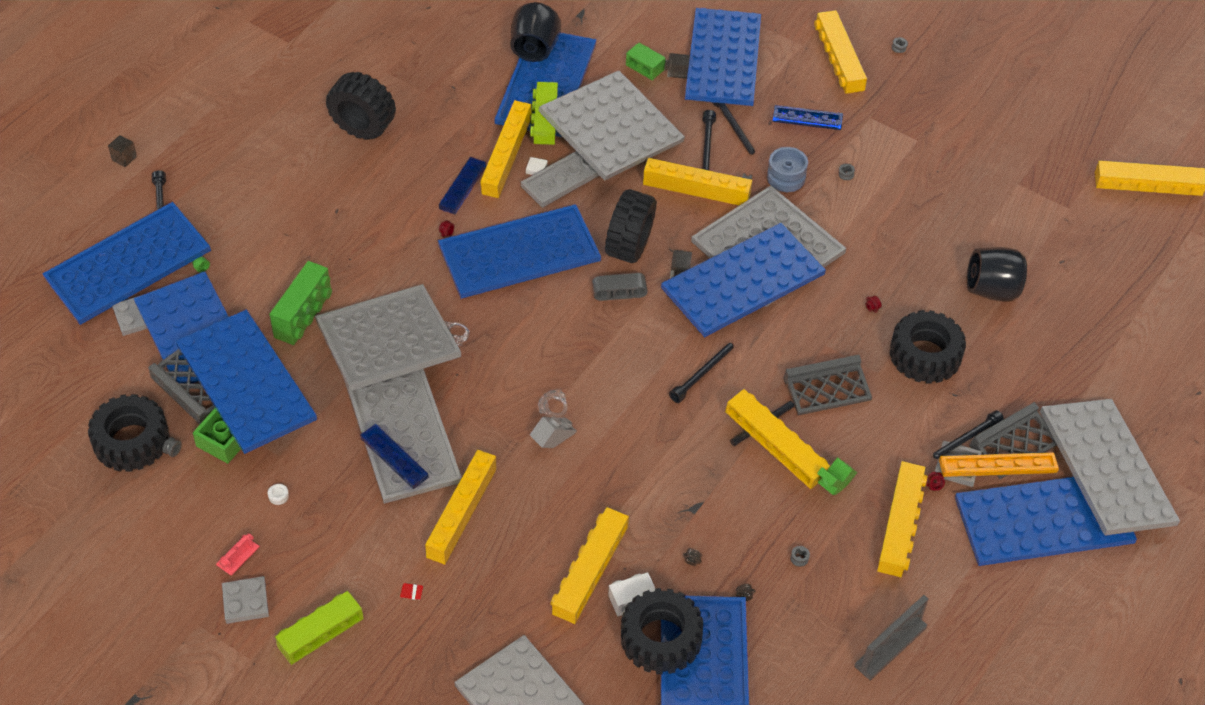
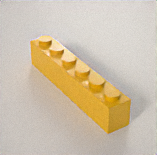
(840, 52)
(506, 149)
(1150, 178)
(697, 182)
(776, 438)
(460, 507)
(901, 519)
(590, 565)

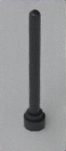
(709, 119)
(736, 127)
(159, 179)
(679, 393)
(992, 419)

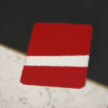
(411, 591)

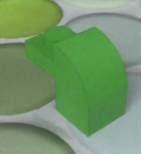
(836, 477)

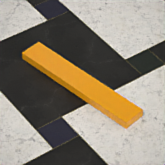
(998, 464)

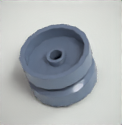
(787, 169)

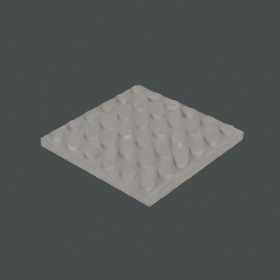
(611, 124)
(760, 214)
(387, 337)

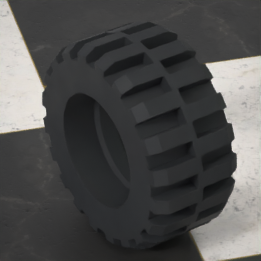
(360, 105)
(630, 226)
(921, 364)
(122, 413)
(661, 655)

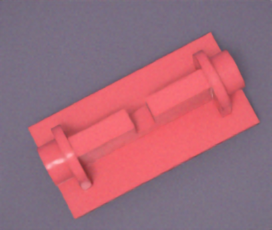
(238, 554)

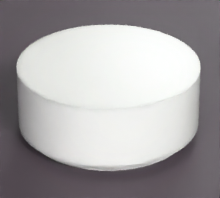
(278, 494)

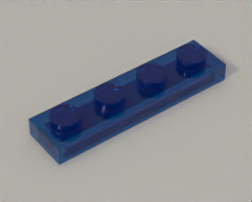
(807, 117)
(462, 185)
(394, 456)

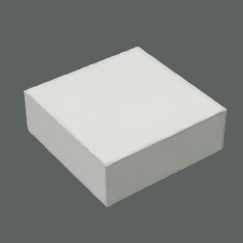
(535, 165)

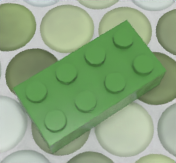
(300, 303)
(216, 438)

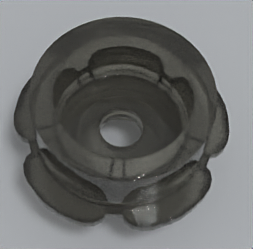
(692, 557)
(745, 591)

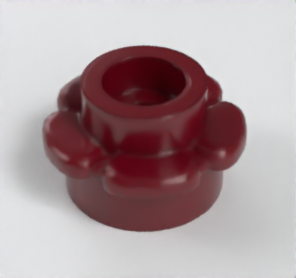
(446, 228)
(873, 303)
(939, 484)

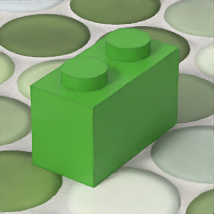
(645, 61)

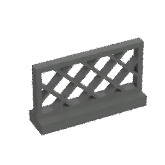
(827, 369)
(176, 390)
(1008, 426)
(893, 640)

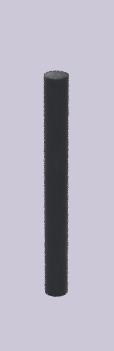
(777, 413)

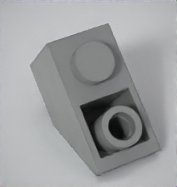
(552, 431)

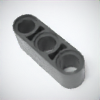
(619, 286)

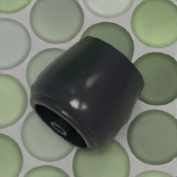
(534, 31)
(997, 273)

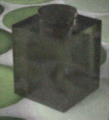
(677, 65)
(122, 151)
(680, 262)

